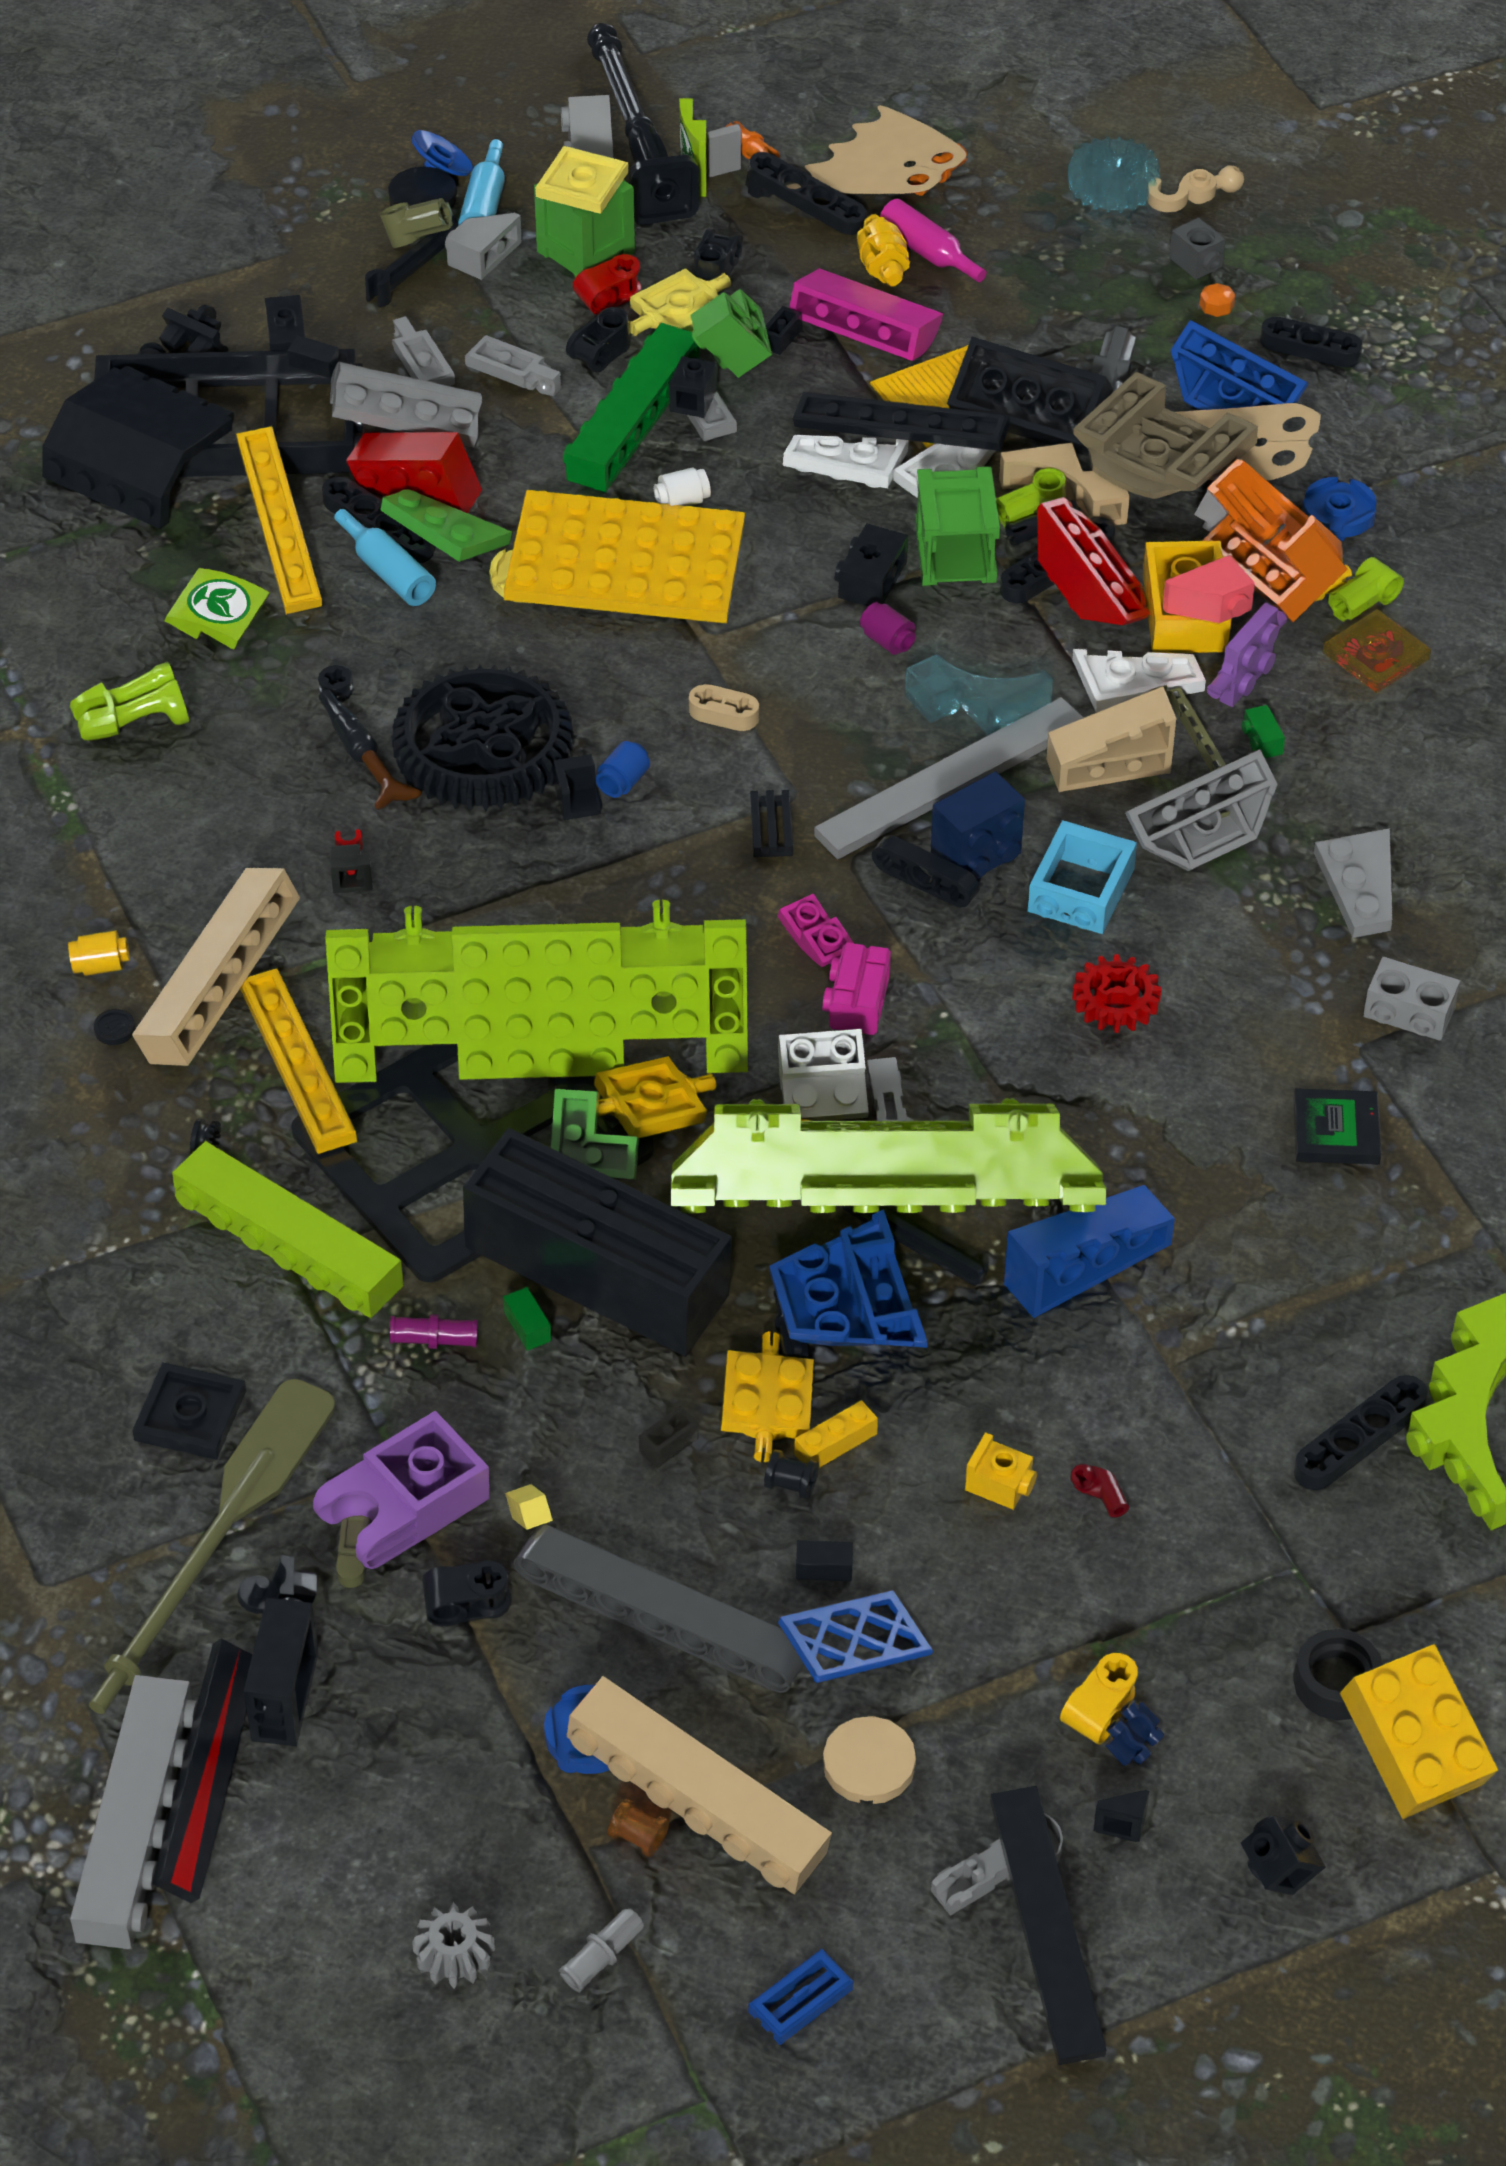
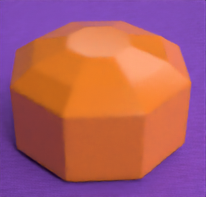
(1217, 299)

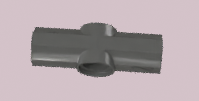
(1115, 356)

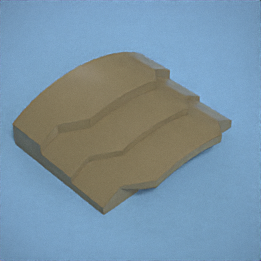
(1155, 449)

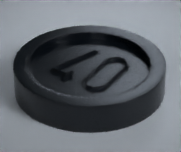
(114, 1027)

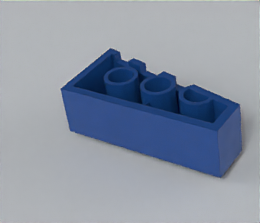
(1081, 1249)

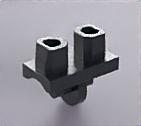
(197, 328)
(283, 1584)

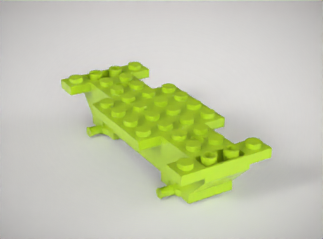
(538, 994)
(993, 1157)

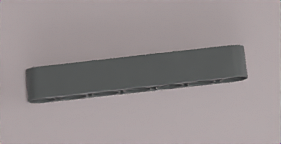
(659, 1607)

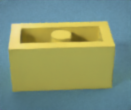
(528, 1506)

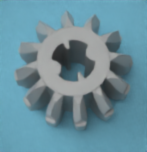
(453, 1945)

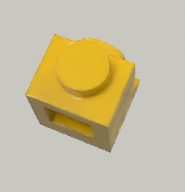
(999, 1473)

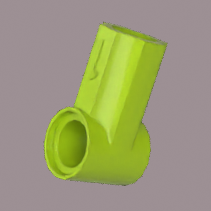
(1021, 503)
(1371, 584)

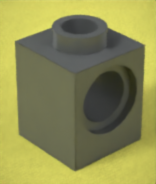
(1197, 248)

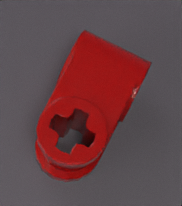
(607, 285)

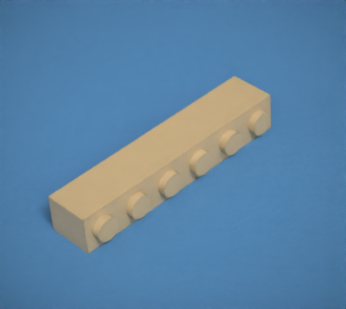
(216, 966)
(698, 1785)

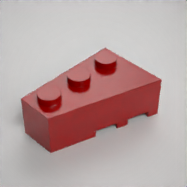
(416, 461)

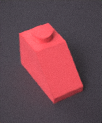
(1210, 592)

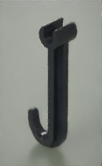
(382, 282)

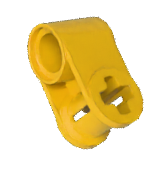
(1101, 1697)

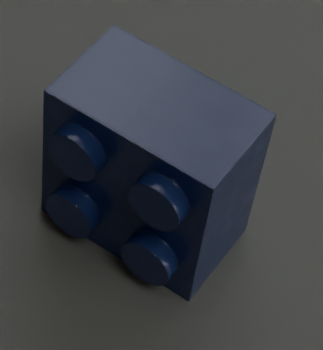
(979, 825)

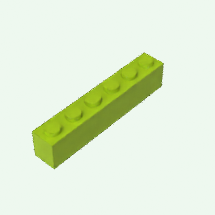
(288, 1230)

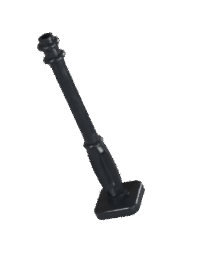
(662, 184)

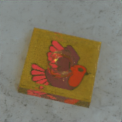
(1376, 651)

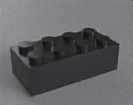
(1038, 394)

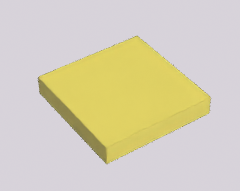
(582, 179)

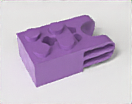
(406, 1489)

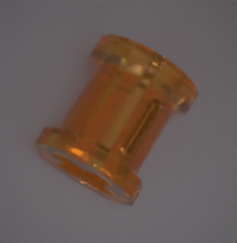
(638, 1827)

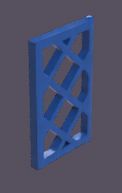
(820, 1617)

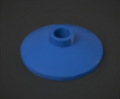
(441, 153)

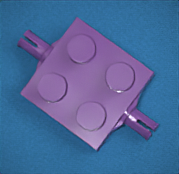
(1248, 656)

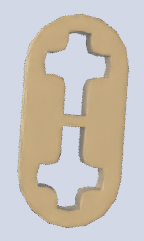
(724, 707)

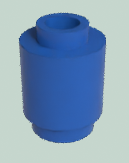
(622, 769)

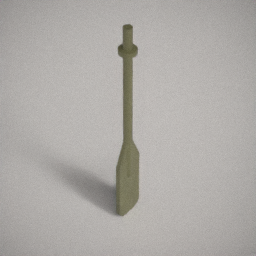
(250, 1479)

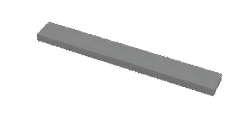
(920, 791)

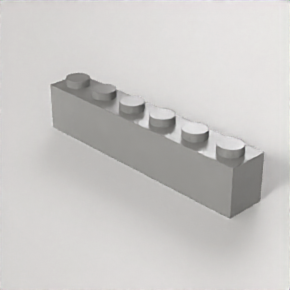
(133, 1813)

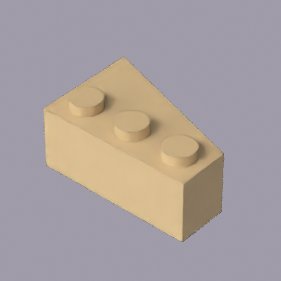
(1114, 744)

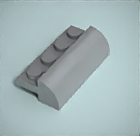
(403, 402)

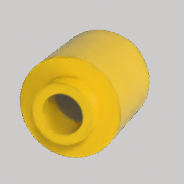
(98, 953)

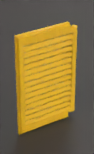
(924, 382)

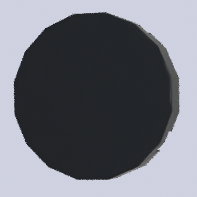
(422, 185)

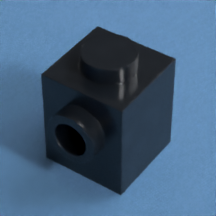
(693, 387)

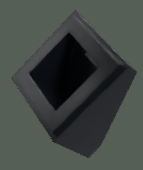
(1122, 1815)

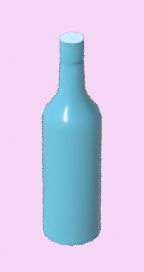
(484, 186)
(389, 561)

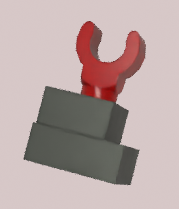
(348, 866)

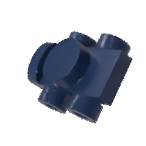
(1130, 1734)

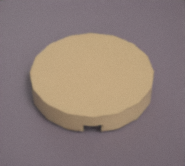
(869, 1760)

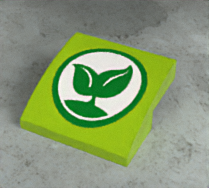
(693, 140)
(217, 606)

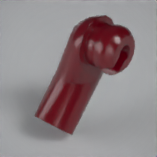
(1102, 1485)

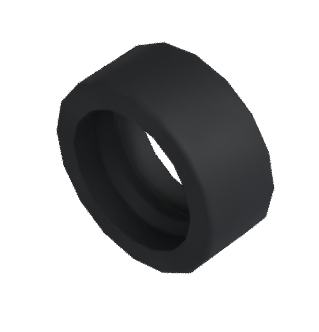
(1331, 1644)

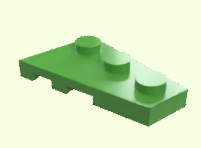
(444, 526)

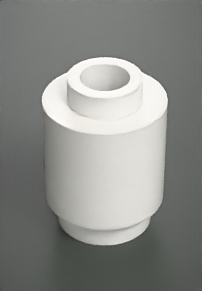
(682, 487)

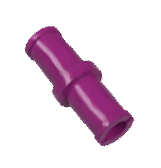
(433, 1331)

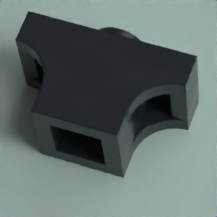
(284, 321)

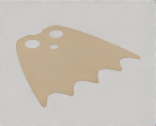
(878, 154)

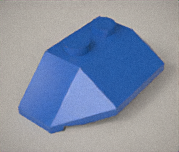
(1225, 376)

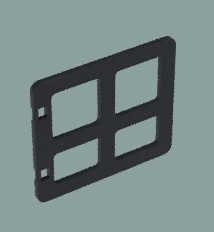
(472, 1143)

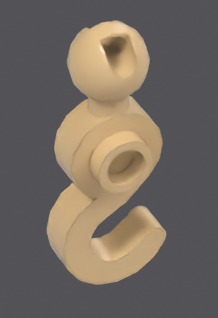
(1196, 187)

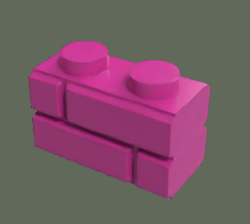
(858, 989)

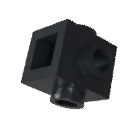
(1282, 1854)

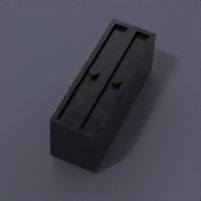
(597, 1241)

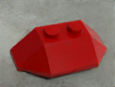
(1087, 566)

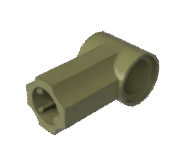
(408, 223)

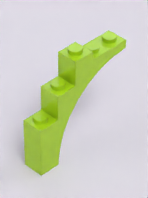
(1455, 1426)

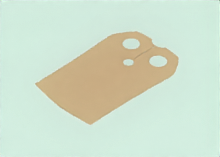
(1270, 426)

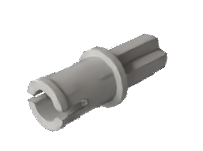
(601, 1949)

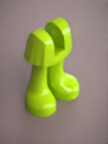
(103, 711)

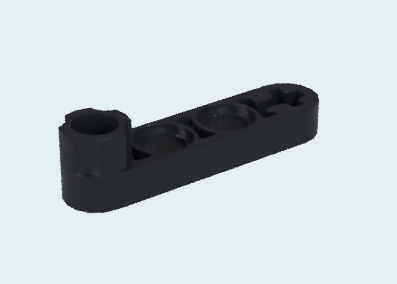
(767, 178)

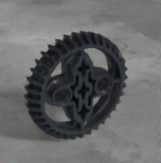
(481, 737)

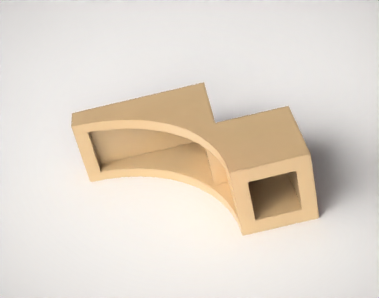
(1092, 492)

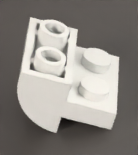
(824, 1074)

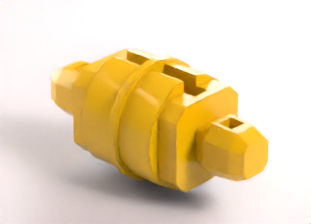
(883, 250)

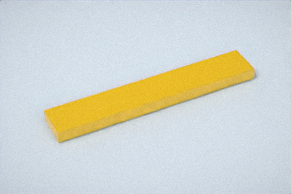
(279, 520)
(298, 1061)

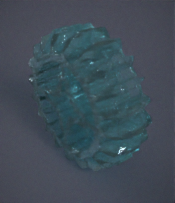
(1112, 174)

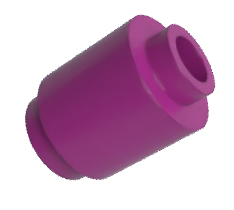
(888, 628)

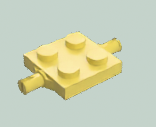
(674, 300)

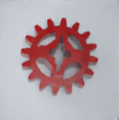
(1116, 993)

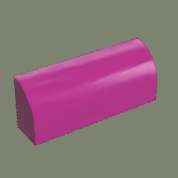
(865, 314)

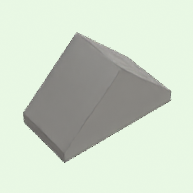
(723, 150)

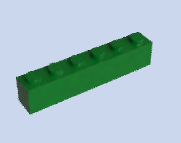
(628, 410)

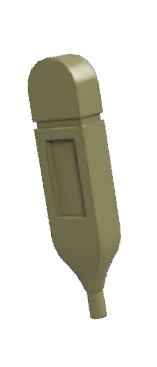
(349, 1569)

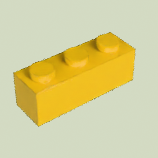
(837, 1435)

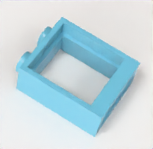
(1087, 849)

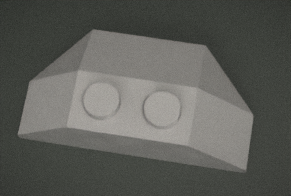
(1187, 821)

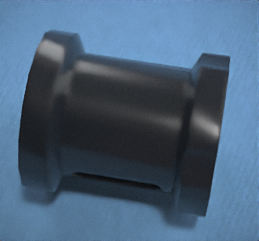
(791, 1474)

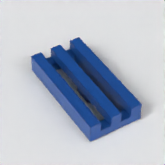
(810, 2011)

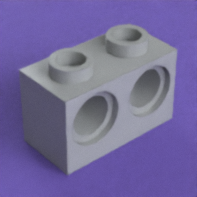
(1411, 998)

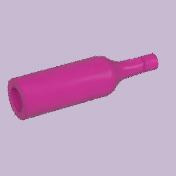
(930, 239)

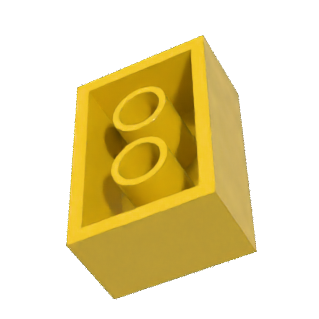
(1174, 632)
(1418, 1731)

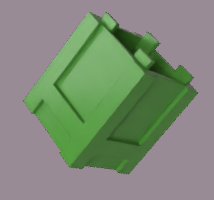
(582, 237)
(956, 525)

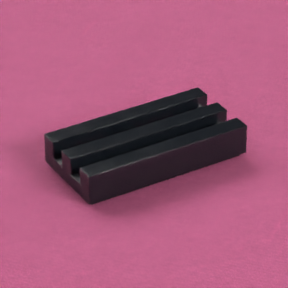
(771, 801)

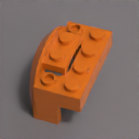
(1296, 562)

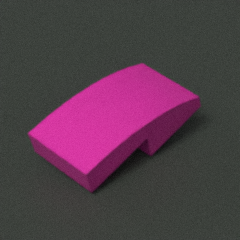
(814, 930)

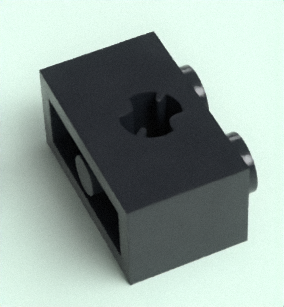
(871, 565)

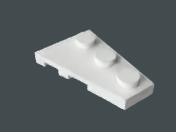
(1118, 678)

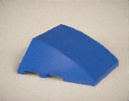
(848, 1291)

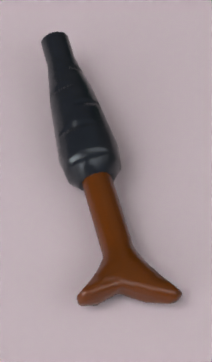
(363, 748)

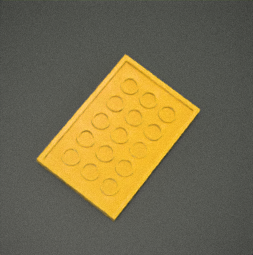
(625, 556)

